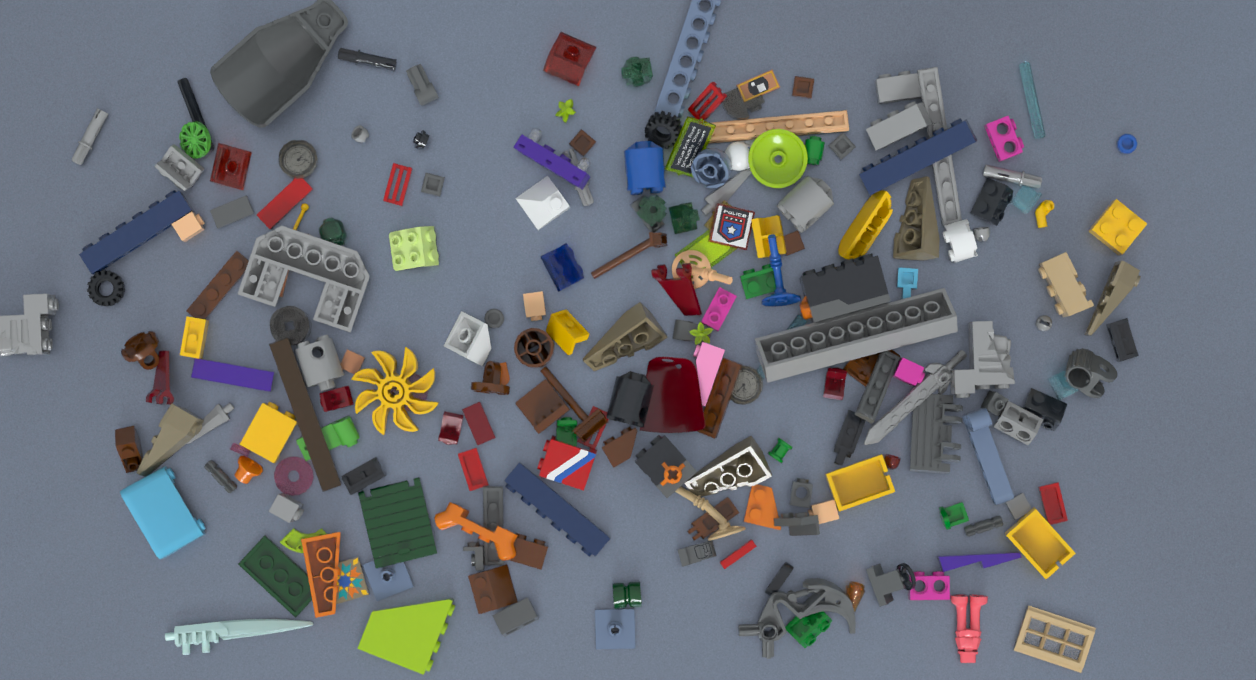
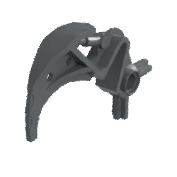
(771, 616)

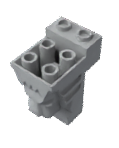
(29, 331)
(987, 362)

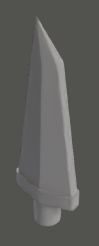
(725, 191)
(214, 419)

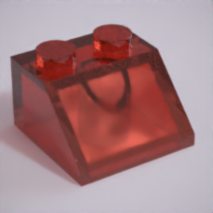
(569, 58)

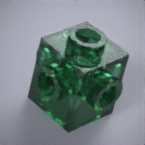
(637, 71)
(644, 210)
(683, 218)

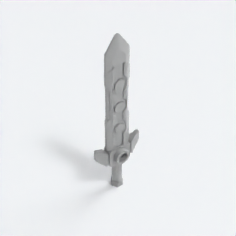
(937, 379)

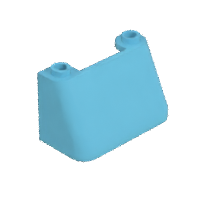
(162, 513)

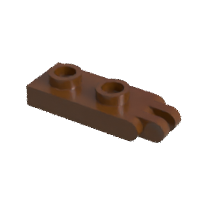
(707, 524)

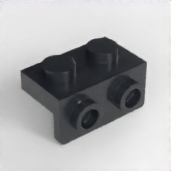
(992, 201)
(1045, 407)

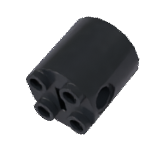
(630, 399)

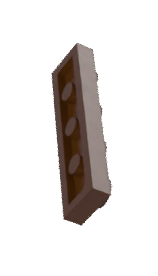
(219, 286)
(720, 396)

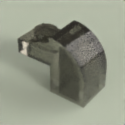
(737, 109)

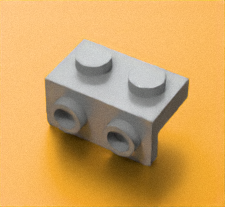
(179, 168)

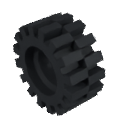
(665, 121)
(114, 297)

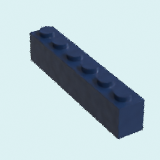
(918, 156)
(136, 232)
(557, 509)

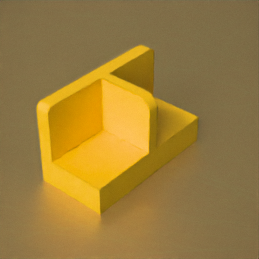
(762, 229)
(566, 330)
(194, 337)

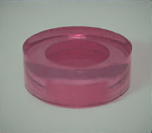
(240, 449)

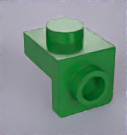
(564, 431)

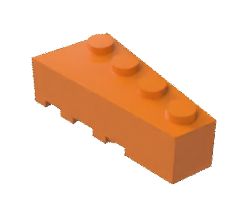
(321, 562)

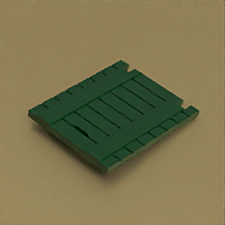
(397, 523)

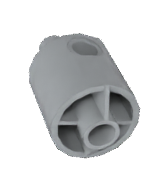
(806, 202)
(319, 370)

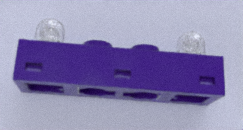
(545, 157)

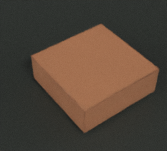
(352, 362)

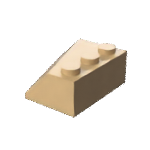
(1063, 285)

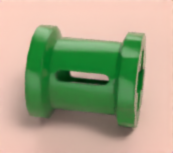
(780, 450)

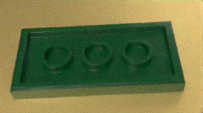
(278, 575)

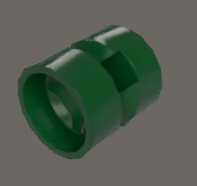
(627, 595)

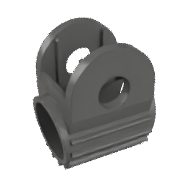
(1084, 372)

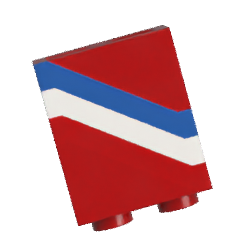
(566, 463)

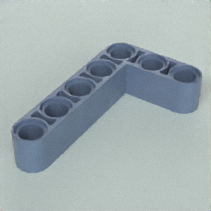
(977, 426)

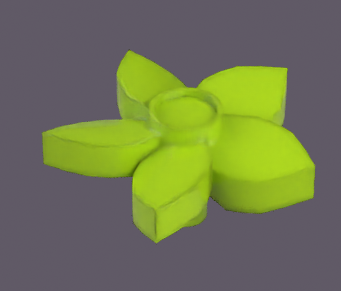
(566, 108)
(701, 334)

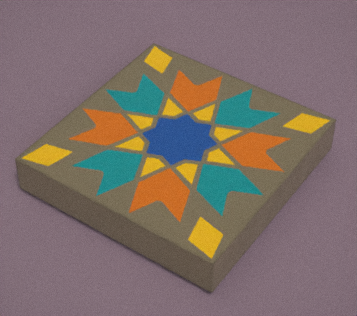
(350, 581)

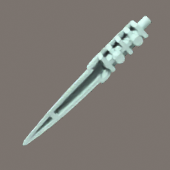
(227, 630)

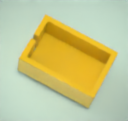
(859, 482)
(1039, 542)

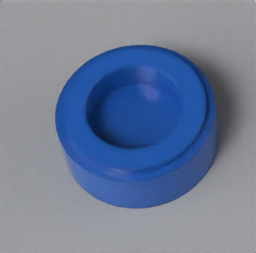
(1126, 143)

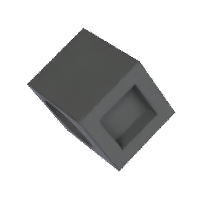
(802, 502)

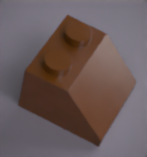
(492, 589)

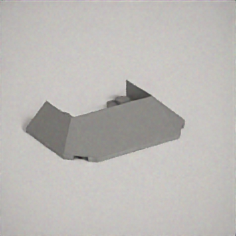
(313, 257)

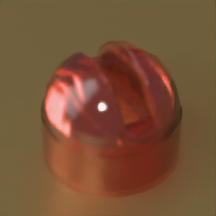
(892, 461)

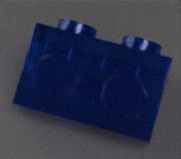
(562, 267)

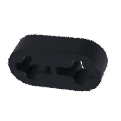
(779, 579)

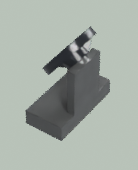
(890, 582)

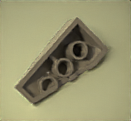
(919, 230)
(1119, 284)
(630, 333)
(177, 429)
(735, 468)

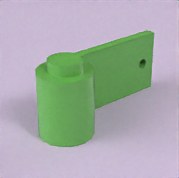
(336, 433)

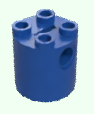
(644, 168)

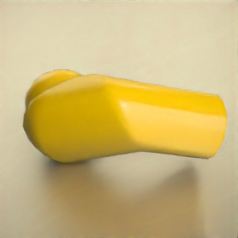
(1042, 211)

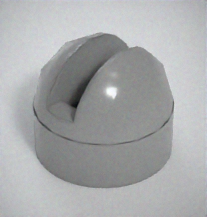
(360, 134)
(982, 233)
(1042, 327)

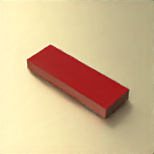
(284, 202)

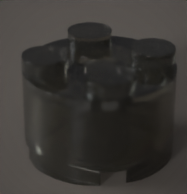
(289, 314)

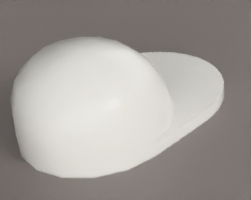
(738, 154)

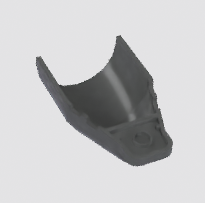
(277, 61)

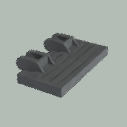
(931, 436)

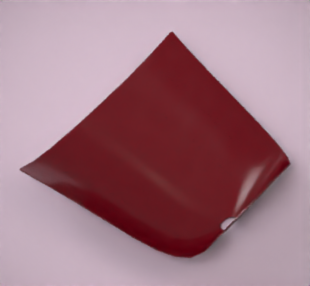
(675, 397)

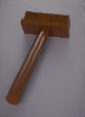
(656, 240)
(589, 424)

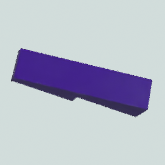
(232, 374)
(950, 562)

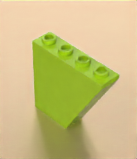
(407, 633)

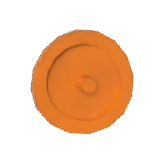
(247, 469)

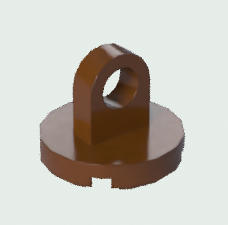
(141, 346)
(491, 380)

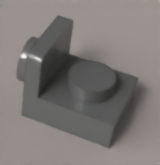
(994, 403)
(477, 558)

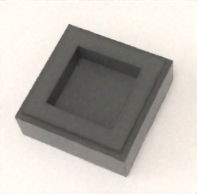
(842, 146)
(432, 184)

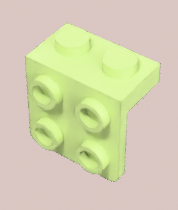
(414, 248)

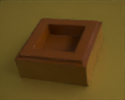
(803, 87)
(582, 143)
(793, 243)

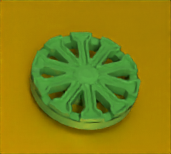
(195, 139)

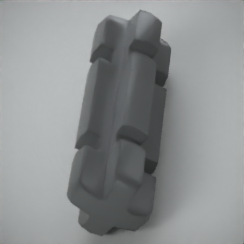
(220, 476)
(983, 526)

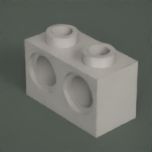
(1018, 423)
(287, 508)

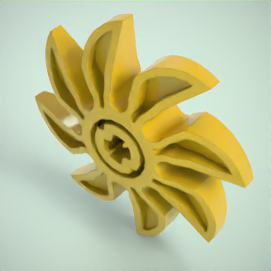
(405, 388)

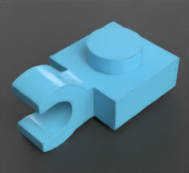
(907, 280)

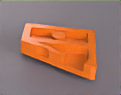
(761, 507)

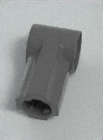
(423, 88)

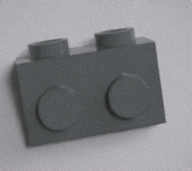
(800, 524)

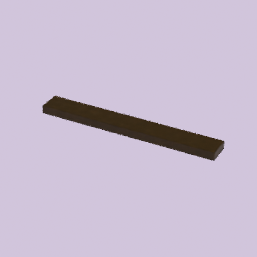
(305, 414)

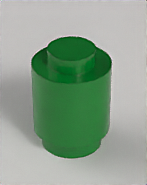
(814, 149)

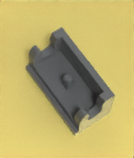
(515, 617)

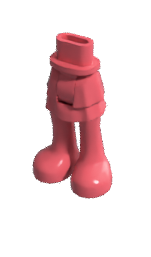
(968, 638)

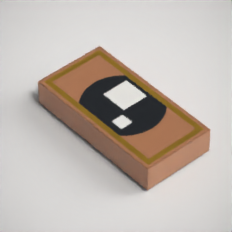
(758, 85)

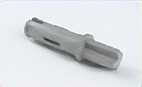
(89, 136)
(1014, 176)
(585, 194)

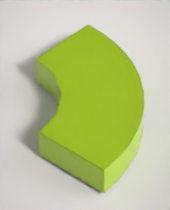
(293, 539)

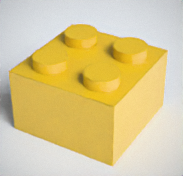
(1117, 227)

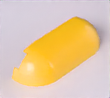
(866, 226)

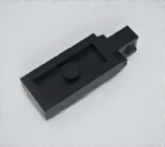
(848, 437)

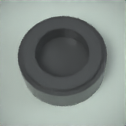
(494, 318)

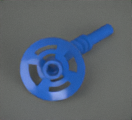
(780, 296)

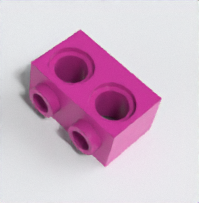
(998, 140)
(718, 309)
(909, 372)
(928, 591)

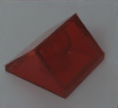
(230, 166)

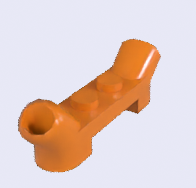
(502, 537)

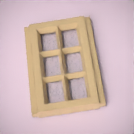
(1054, 639)

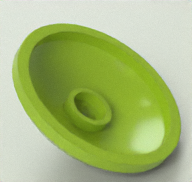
(763, 154)

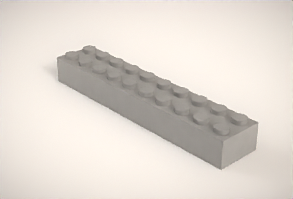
(856, 335)

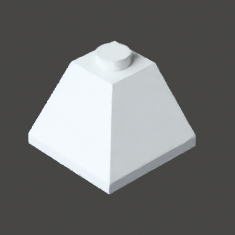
(543, 202)
(469, 339)

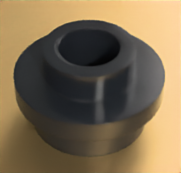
(420, 139)

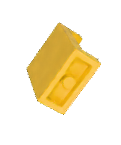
(269, 431)

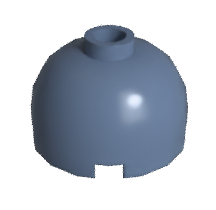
(711, 167)

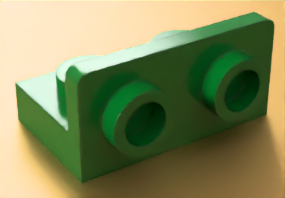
(758, 282)
(808, 627)

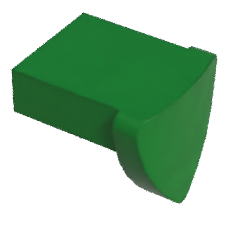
(953, 515)

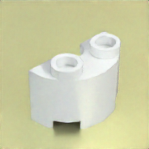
(961, 241)

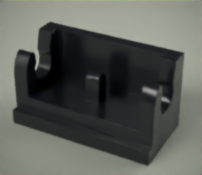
(1122, 340)
(363, 476)

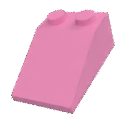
(707, 364)

